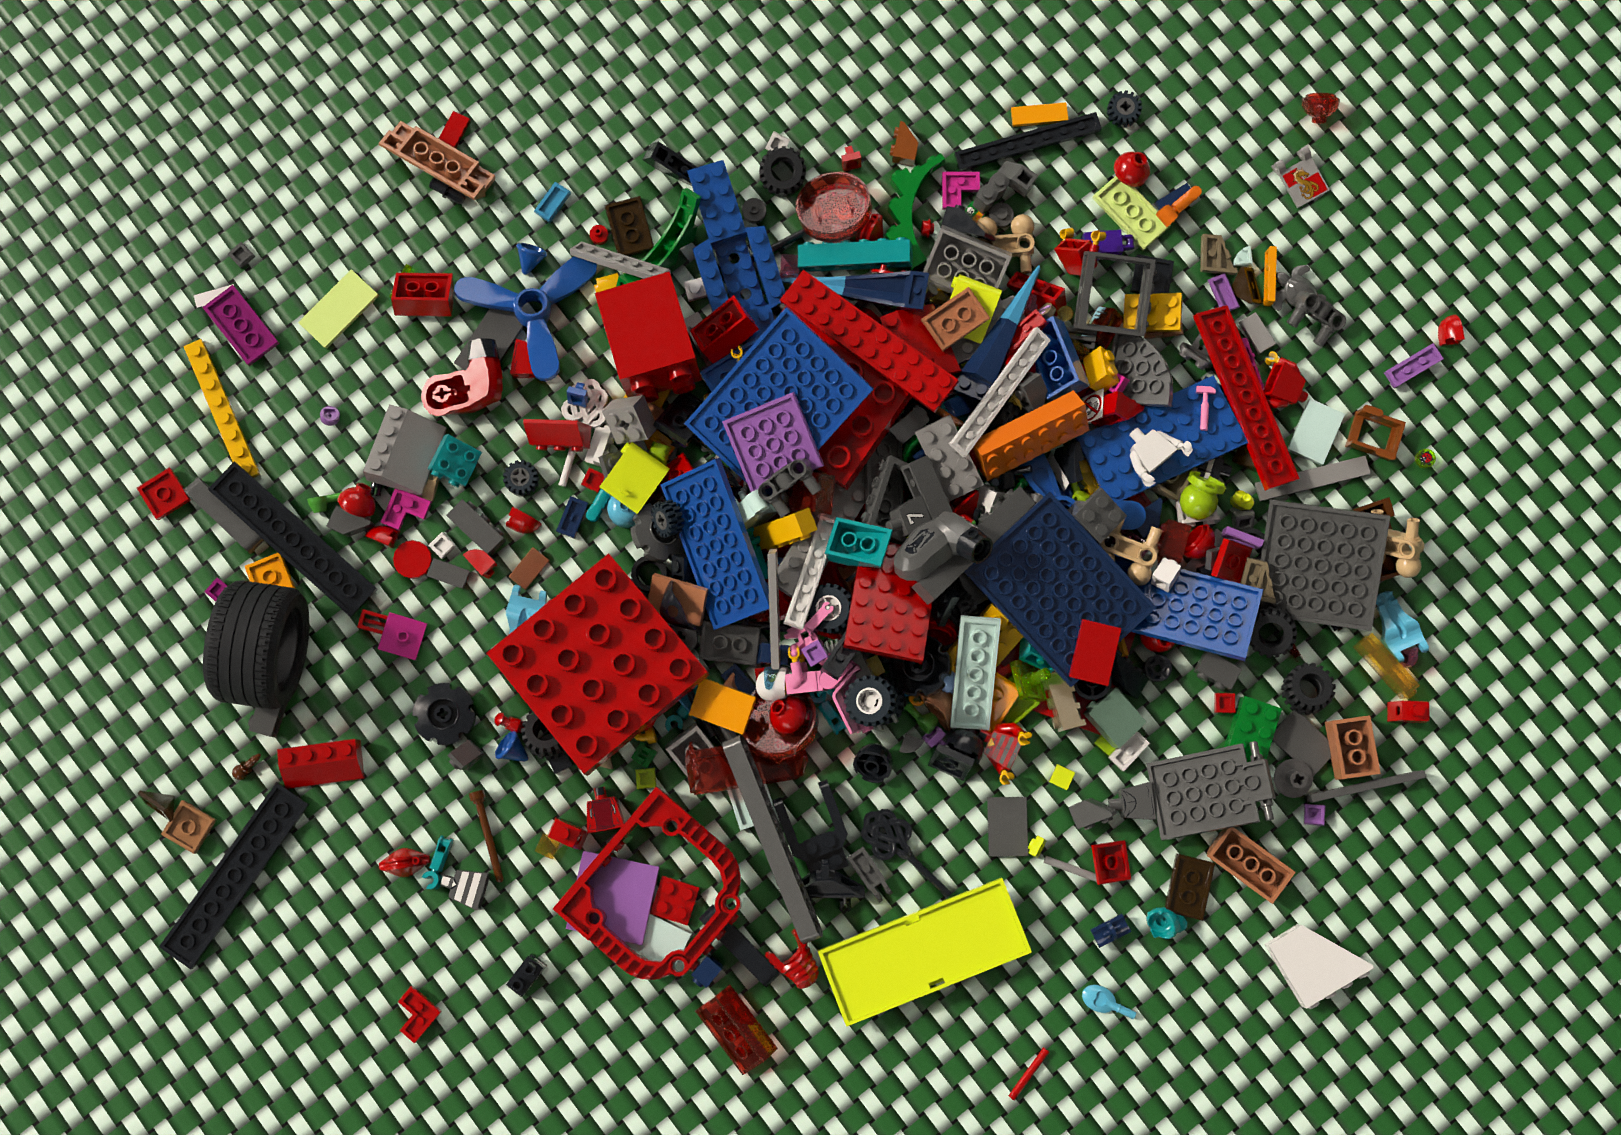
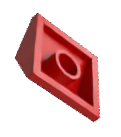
(1111, 862)

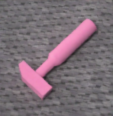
(1205, 390)

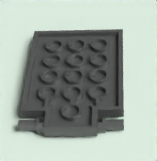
(1210, 791)

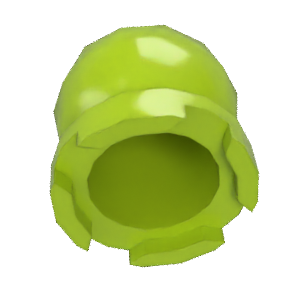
(1200, 497)

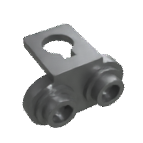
(1191, 351)

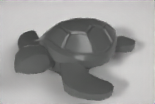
(1293, 286)

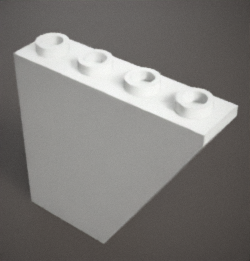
(1314, 965)

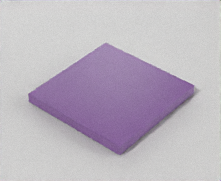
(771, 439)
(625, 895)

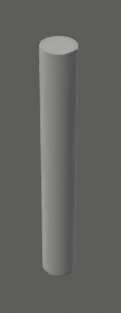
(1070, 868)

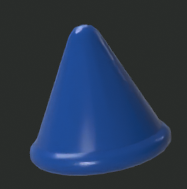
(529, 256)
(511, 748)

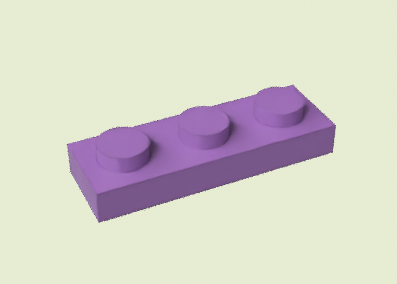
(1413, 365)

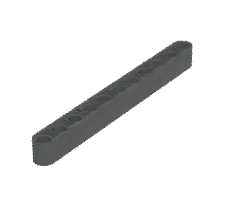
(772, 839)

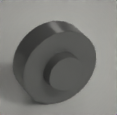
(754, 210)
(1002, 215)

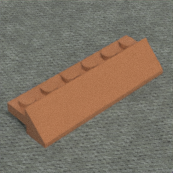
(438, 160)

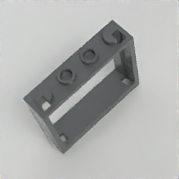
(1084, 291)
(879, 486)

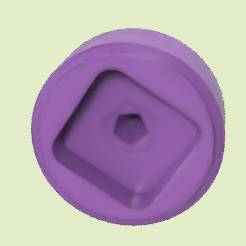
(329, 415)

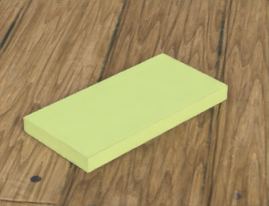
(1130, 212)
(338, 309)

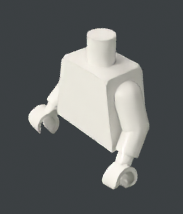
(1152, 451)

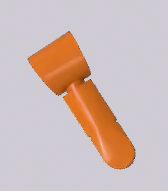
(1170, 213)

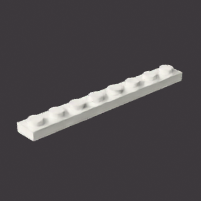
(999, 392)

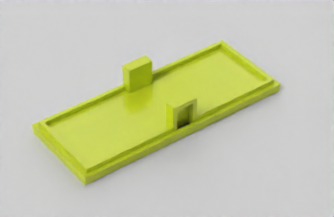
(923, 949)

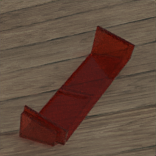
(710, 770)

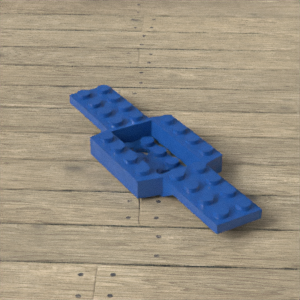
(728, 236)

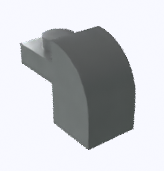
(911, 422)

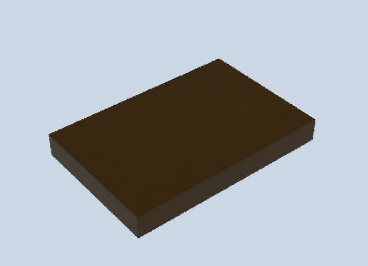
(629, 226)
(1189, 886)

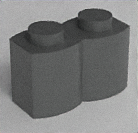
(991, 192)

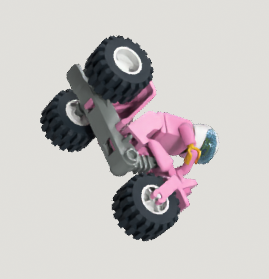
(858, 694)

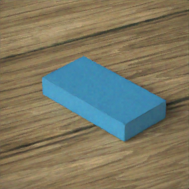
(552, 202)

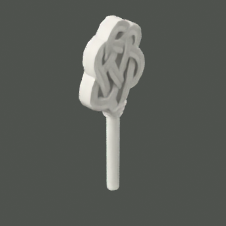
(594, 395)

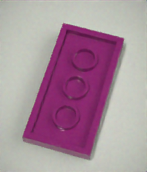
(240, 325)

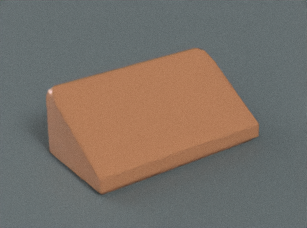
(529, 568)

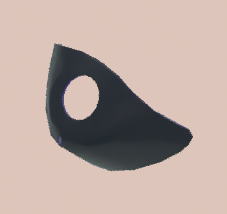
(668, 600)

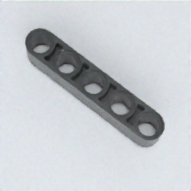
(223, 515)

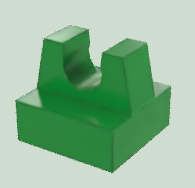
(644, 755)

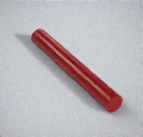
(1028, 1074)

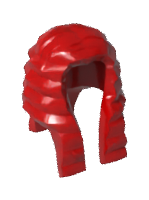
(800, 967)

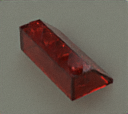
(736, 1030)

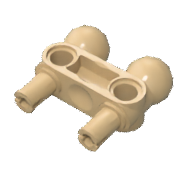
(1022, 229)
(1398, 544)
(1140, 570)

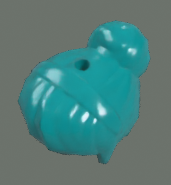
(1165, 928)

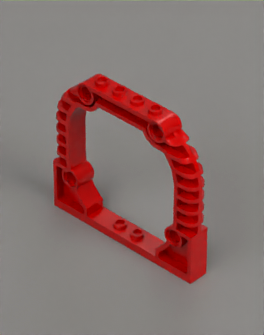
(579, 903)

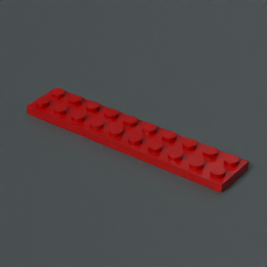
(869, 341)
(1246, 397)

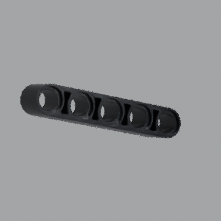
(745, 951)

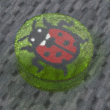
(1425, 458)

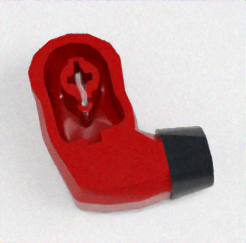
(466, 389)

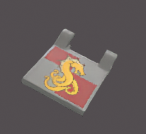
(1303, 179)

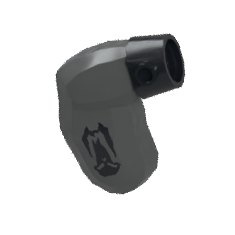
(937, 542)

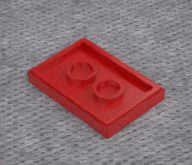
(1095, 652)

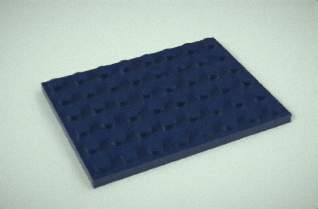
(1053, 575)

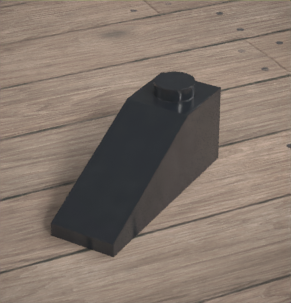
(668, 162)
(965, 222)

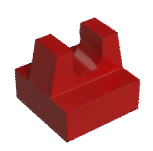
(851, 159)

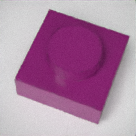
(215, 588)

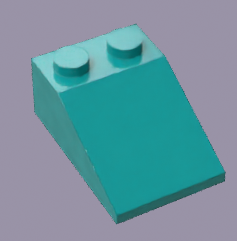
(857, 543)

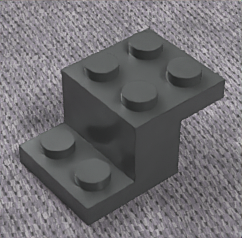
(1098, 514)

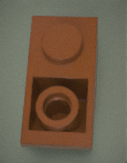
(906, 146)

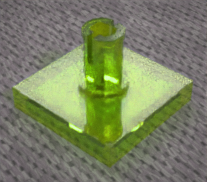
(1029, 680)

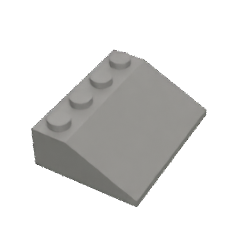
(965, 255)
(403, 450)

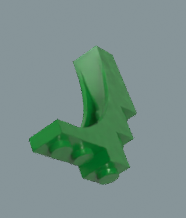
(900, 209)
(677, 235)

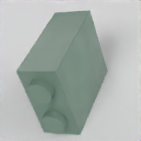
(1114, 717)

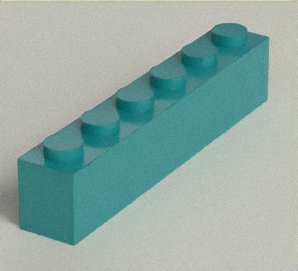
(855, 255)

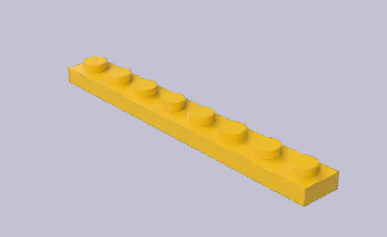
(220, 406)

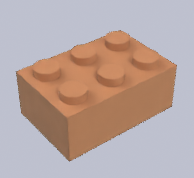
(1352, 747)

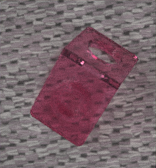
(789, 266)
(1410, 657)

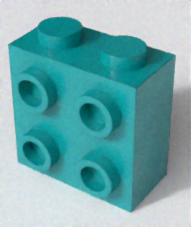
(454, 461)

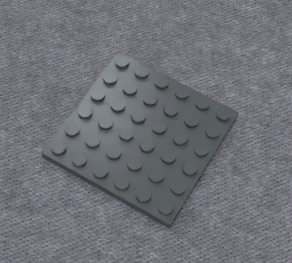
(1325, 562)

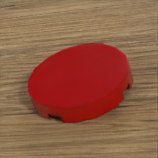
(412, 559)

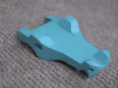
(522, 608)
(1398, 628)

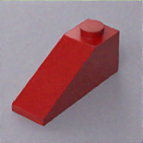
(1045, 291)

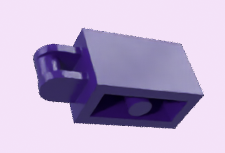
(1113, 242)

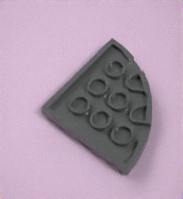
(1145, 368)

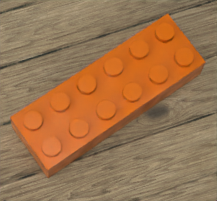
(1031, 435)

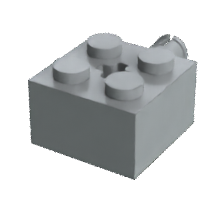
(630, 420)

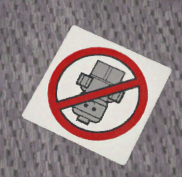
(1094, 405)

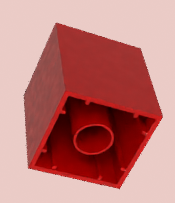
(648, 337)

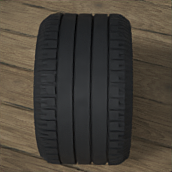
(256, 644)

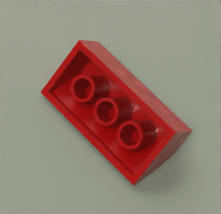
(321, 763)

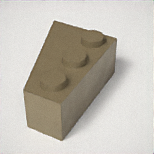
(1063, 704)

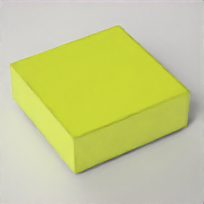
(1061, 777)

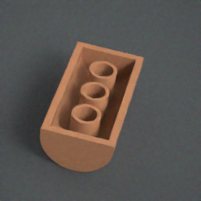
(1250, 863)

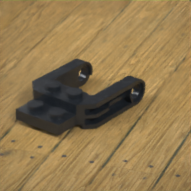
(823, 846)

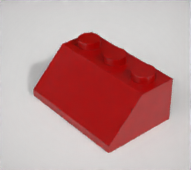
(422, 294)
(724, 330)
(558, 434)

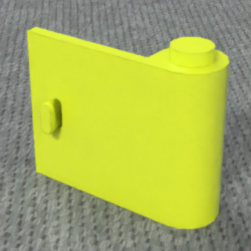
(986, 295)
(634, 477)

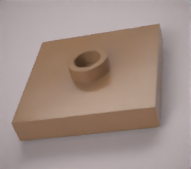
(189, 827)

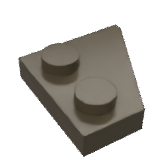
(1215, 256)
(1257, 575)

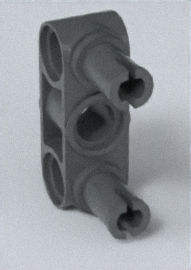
(1320, 311)
(785, 479)

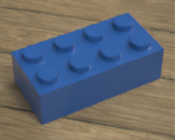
(1059, 362)

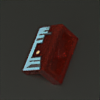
(1106, 317)

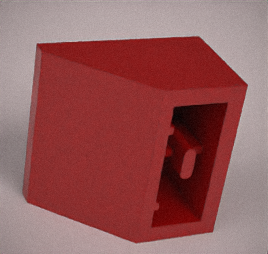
(1117, 409)

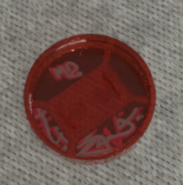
(833, 206)
(774, 745)

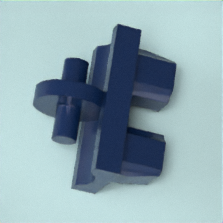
(1110, 930)

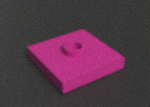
(402, 636)

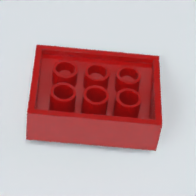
(911, 328)

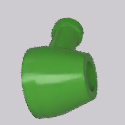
(319, 504)
(926, 722)

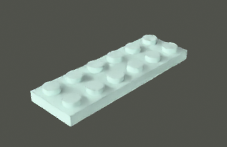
(975, 672)

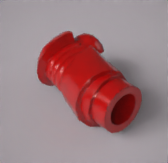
(510, 723)

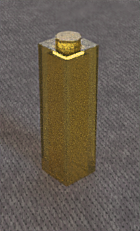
(1386, 666)

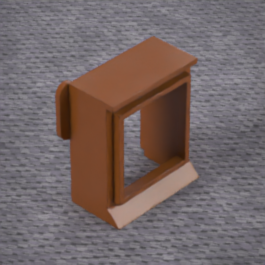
(1376, 415)

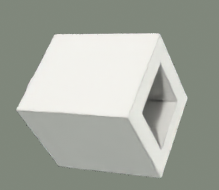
(1166, 574)

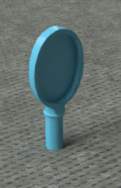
(1103, 1001)

